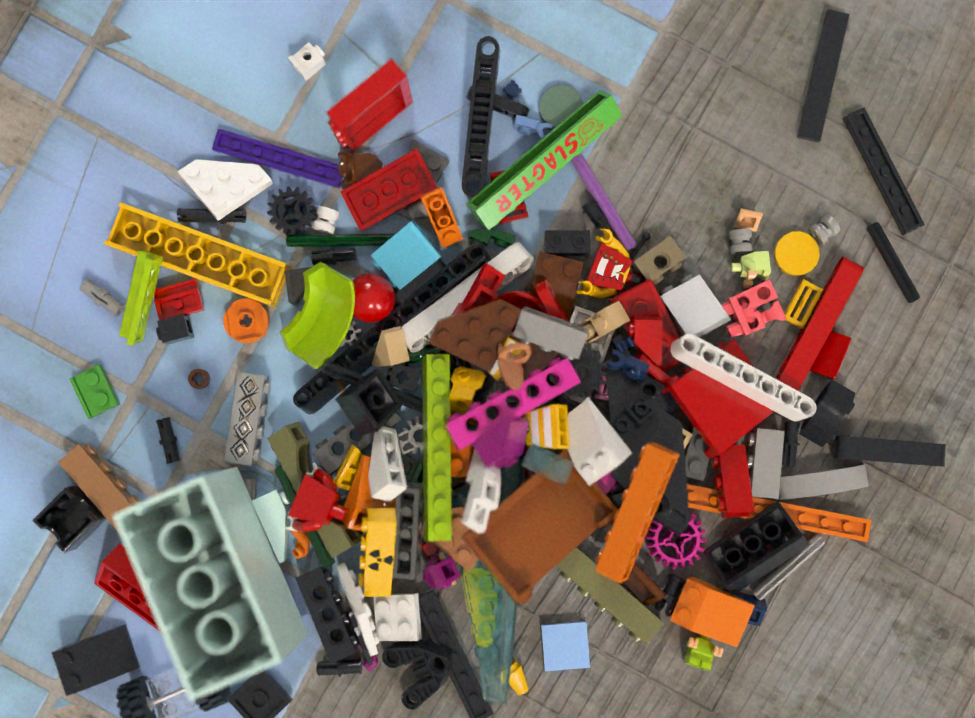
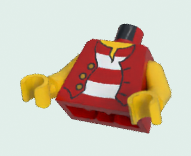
(609, 269)

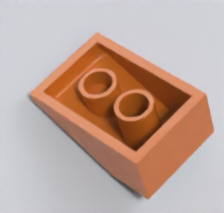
(712, 612)

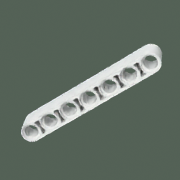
(510, 262)
(793, 403)

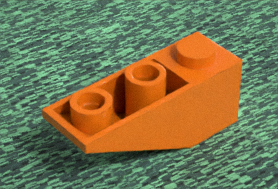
(441, 217)

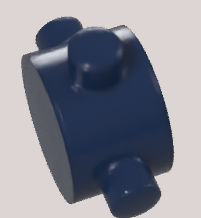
(512, 90)

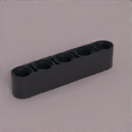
(889, 451)

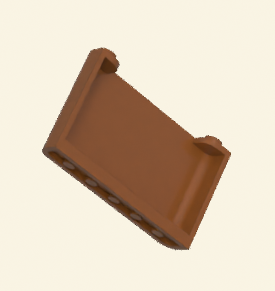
(538, 529)

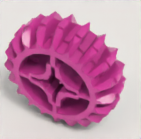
(666, 541)

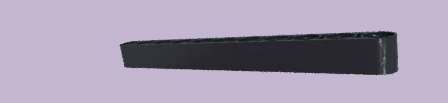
(397, 317)

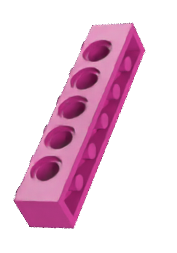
(565, 379)

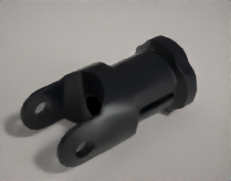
(672, 591)

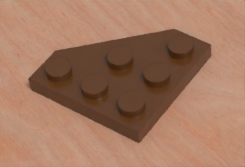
(476, 332)

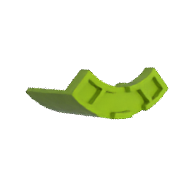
(325, 317)

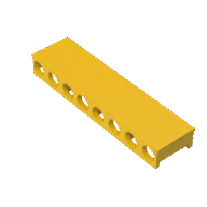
(199, 255)

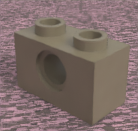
(668, 252)

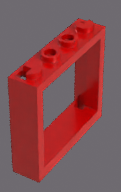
(370, 106)

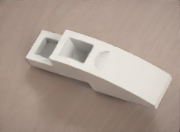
(482, 495)

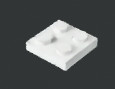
(397, 617)

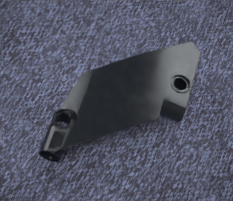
(659, 428)

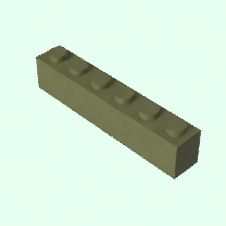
(610, 596)

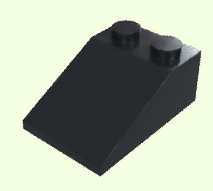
(95, 660)

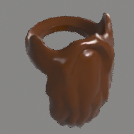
(357, 166)

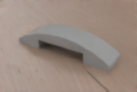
(823, 482)

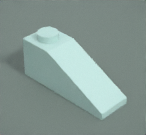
(273, 514)

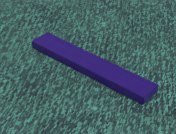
(277, 158)

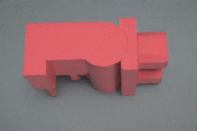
(745, 313)

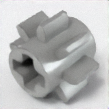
(354, 337)

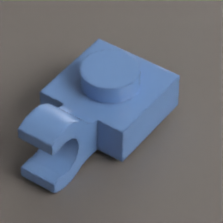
(528, 125)

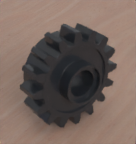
(594, 373)

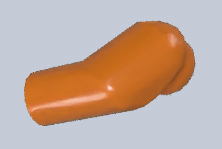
(302, 544)

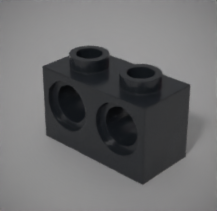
(567, 243)

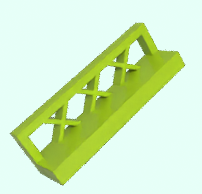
(140, 297)

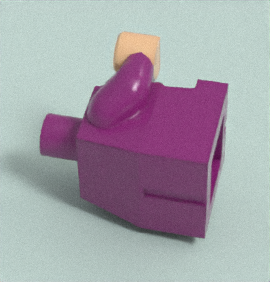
(441, 572)

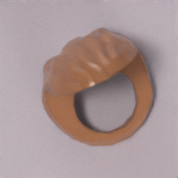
(510, 364)

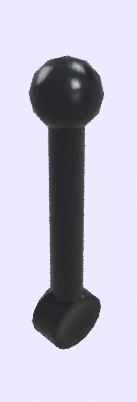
(645, 237)

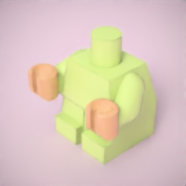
(753, 266)

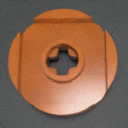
(237, 311)

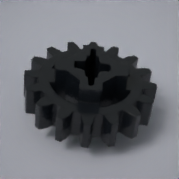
(296, 203)

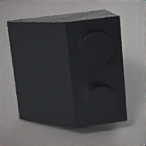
(369, 402)

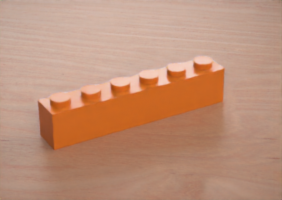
(636, 512)

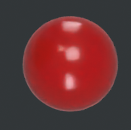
(372, 298)

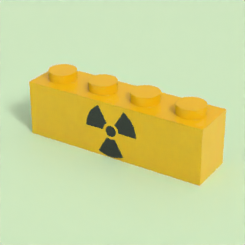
(378, 552)

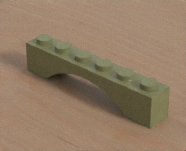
(293, 453)

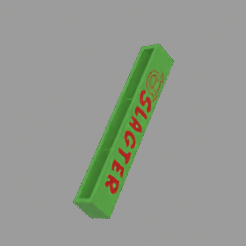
(544, 159)

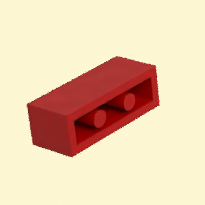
(733, 483)

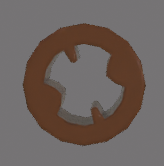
(194, 384)

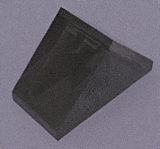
(295, 285)

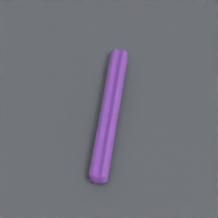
(603, 202)

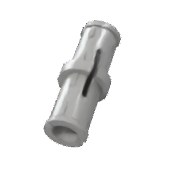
(102, 297)

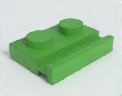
(94, 391)

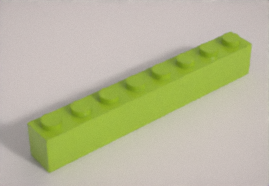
(436, 448)

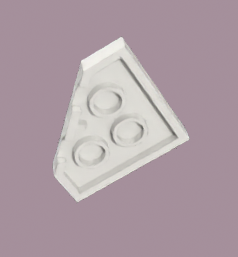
(224, 184)
(359, 608)

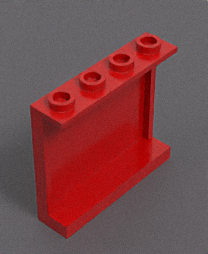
(714, 408)

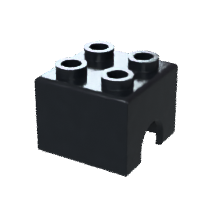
(70, 518)

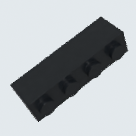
(755, 548)

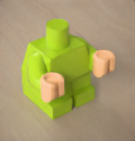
(701, 652)

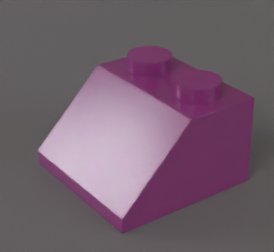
(503, 443)

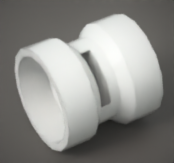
(326, 220)

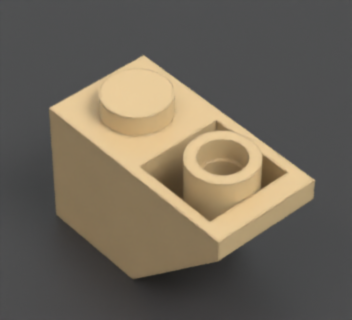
(604, 322)

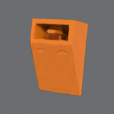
(360, 497)

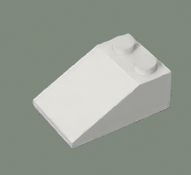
(594, 443)

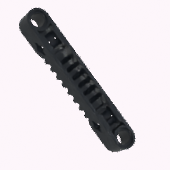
(480, 115)

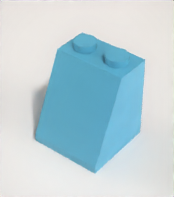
(405, 255)

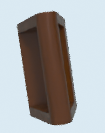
(643, 586)

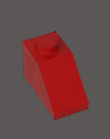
(648, 336)

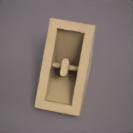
(391, 348)

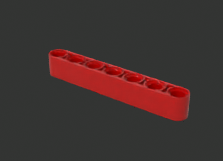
(820, 323)

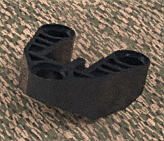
(415, 650)

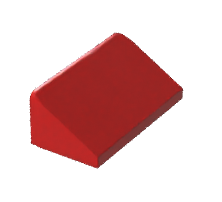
(831, 355)

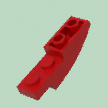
(482, 290)

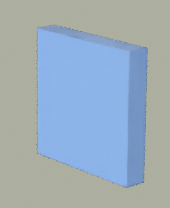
(565, 645)

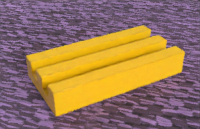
(793, 320)

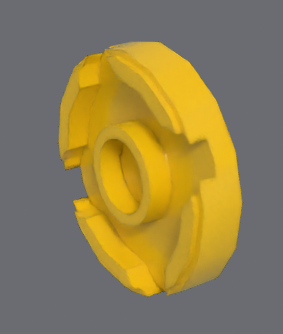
(796, 253)

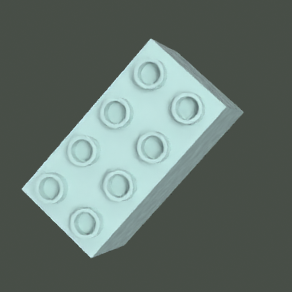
(212, 581)

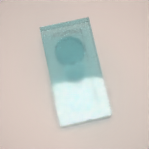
(548, 464)

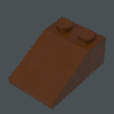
(562, 276)

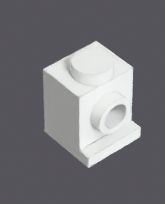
(308, 68)

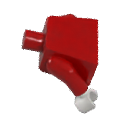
(316, 502)

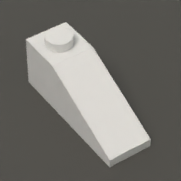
(386, 467)

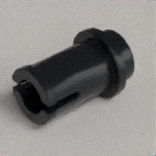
(593, 212)

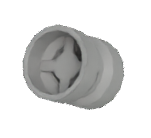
(824, 229)
(740, 241)

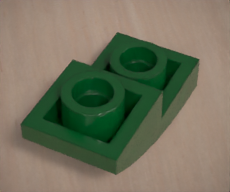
(484, 236)

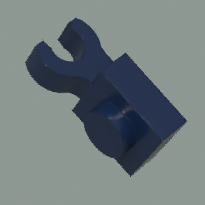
(622, 345)
(632, 366)

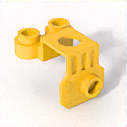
(465, 384)

